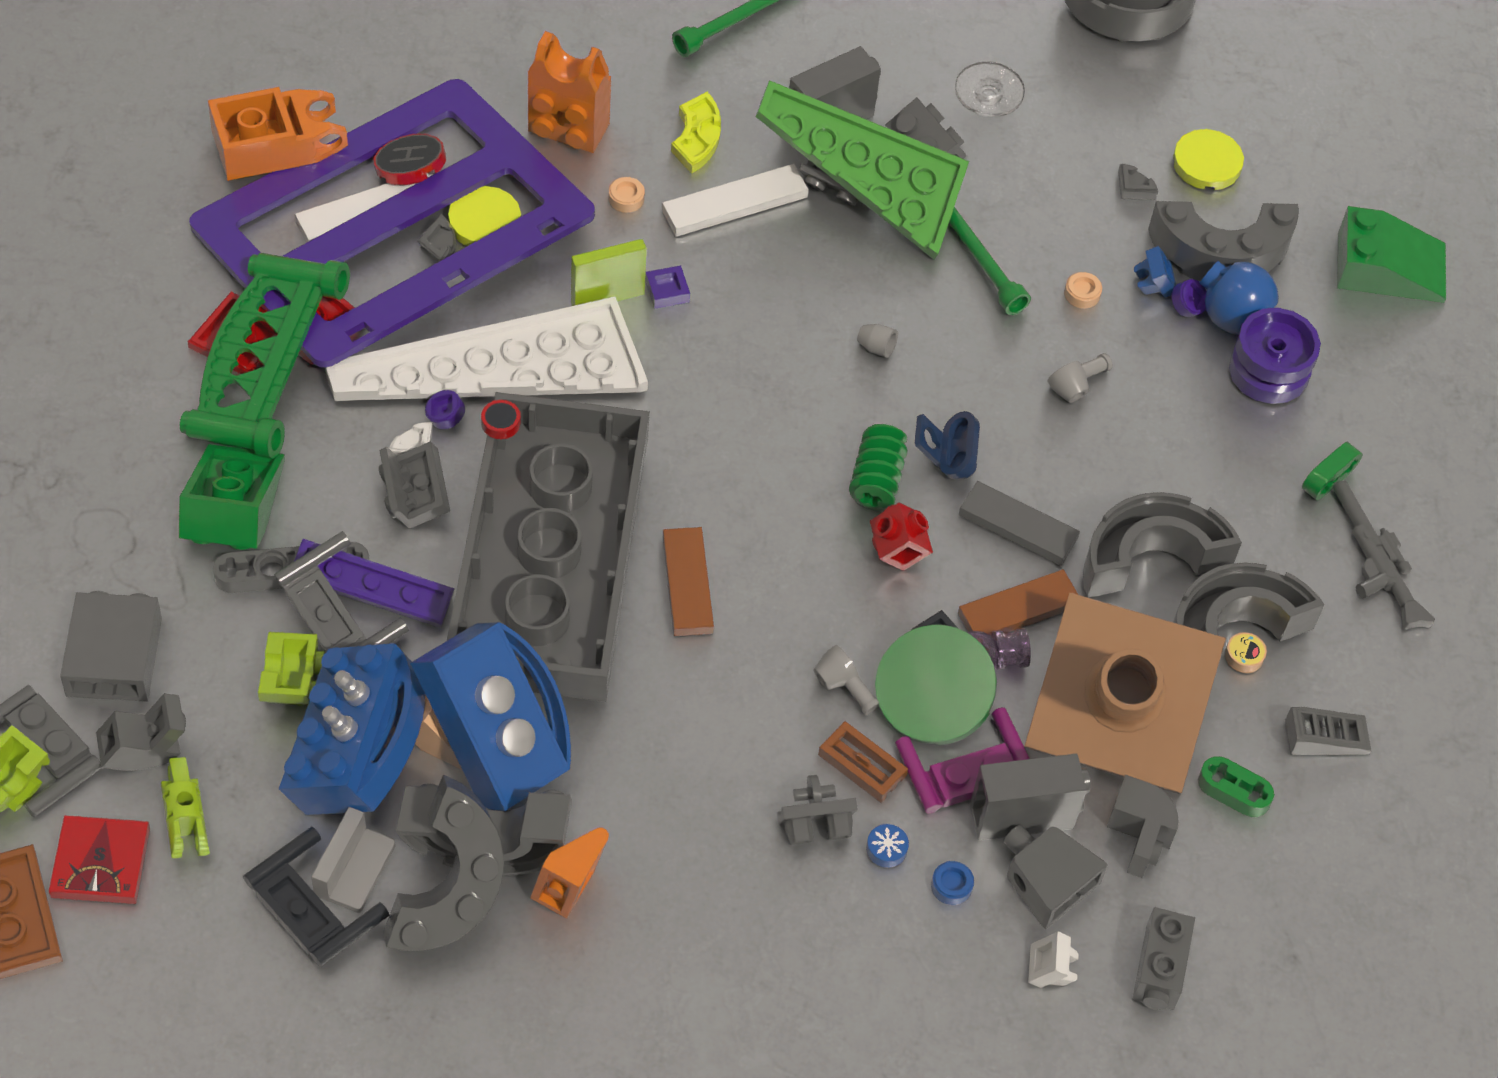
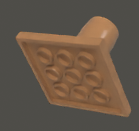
(1125, 692)

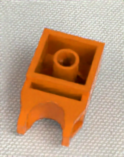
(568, 95)
(272, 130)

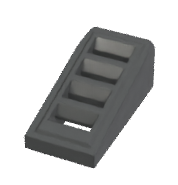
(1306, 744)

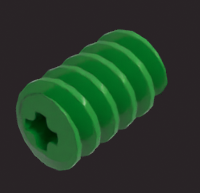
(878, 467)

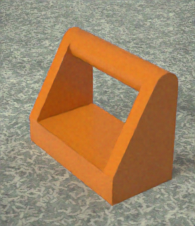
(569, 871)

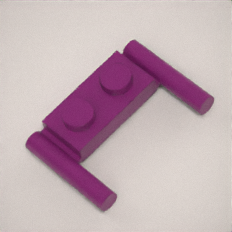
(955, 779)

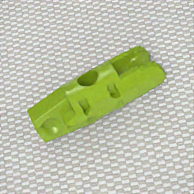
(183, 809)

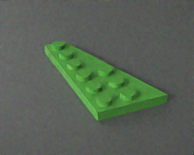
(887, 171)

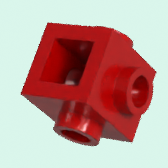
(901, 536)

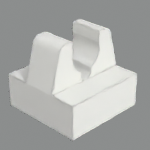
(1051, 961)

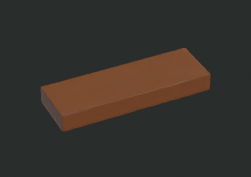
(688, 581)
(1018, 605)

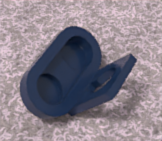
(955, 446)

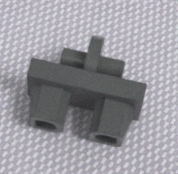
(799, 817)

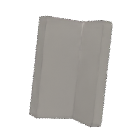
(352, 863)

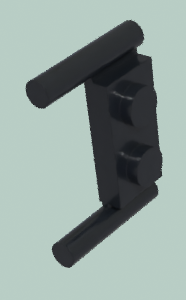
(301, 909)

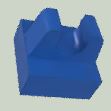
(1159, 273)

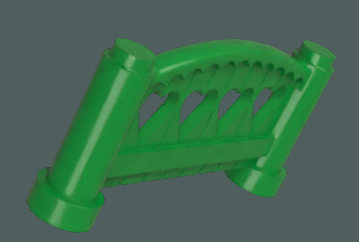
(250, 421)

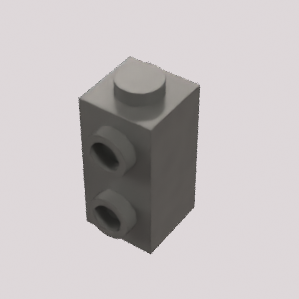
(1163, 959)

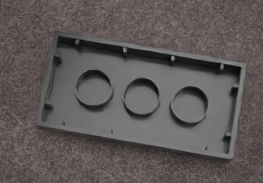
(556, 536)

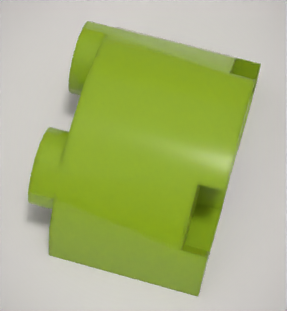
(289, 668)
(19, 769)

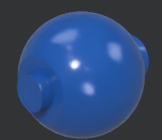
(1237, 293)

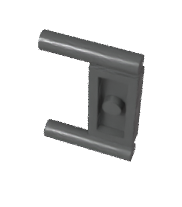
(320, 604)
(68, 754)

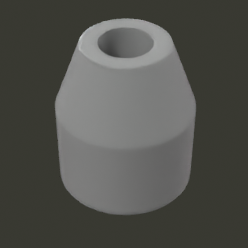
(878, 339)

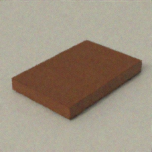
(26, 921)

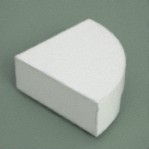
(415, 437)

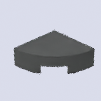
(1135, 185)
(439, 239)

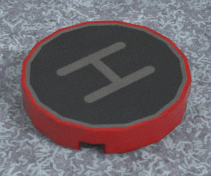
(409, 159)

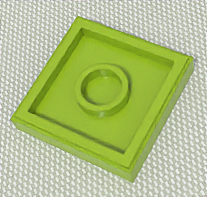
(609, 273)

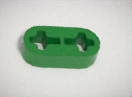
(1332, 470)
(1235, 786)

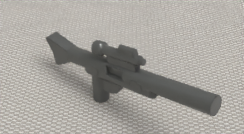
(1379, 566)

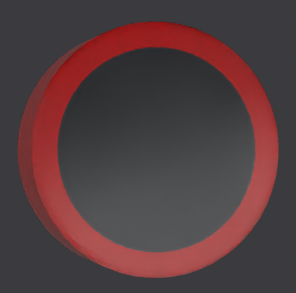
(500, 419)

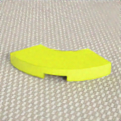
(700, 132)

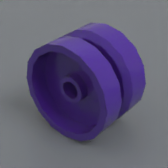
(1274, 355)

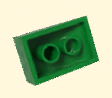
(1389, 257)
(229, 497)

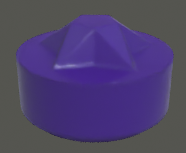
(1189, 298)
(445, 409)

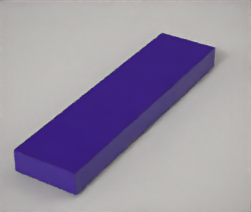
(384, 586)

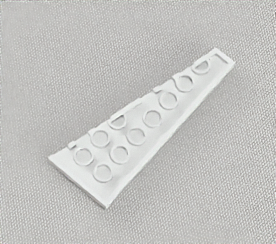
(540, 354)

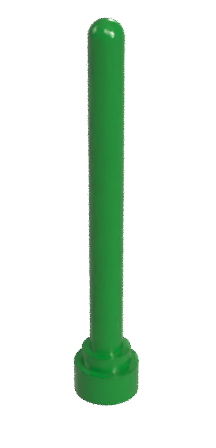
(689, 39)
(1011, 295)

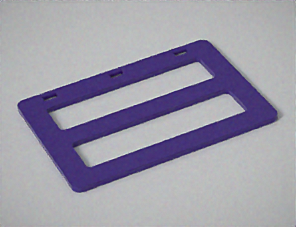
(503, 154)

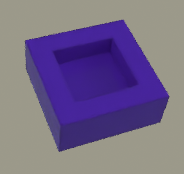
(667, 287)

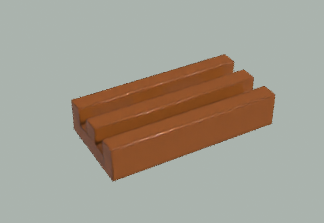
(855, 774)

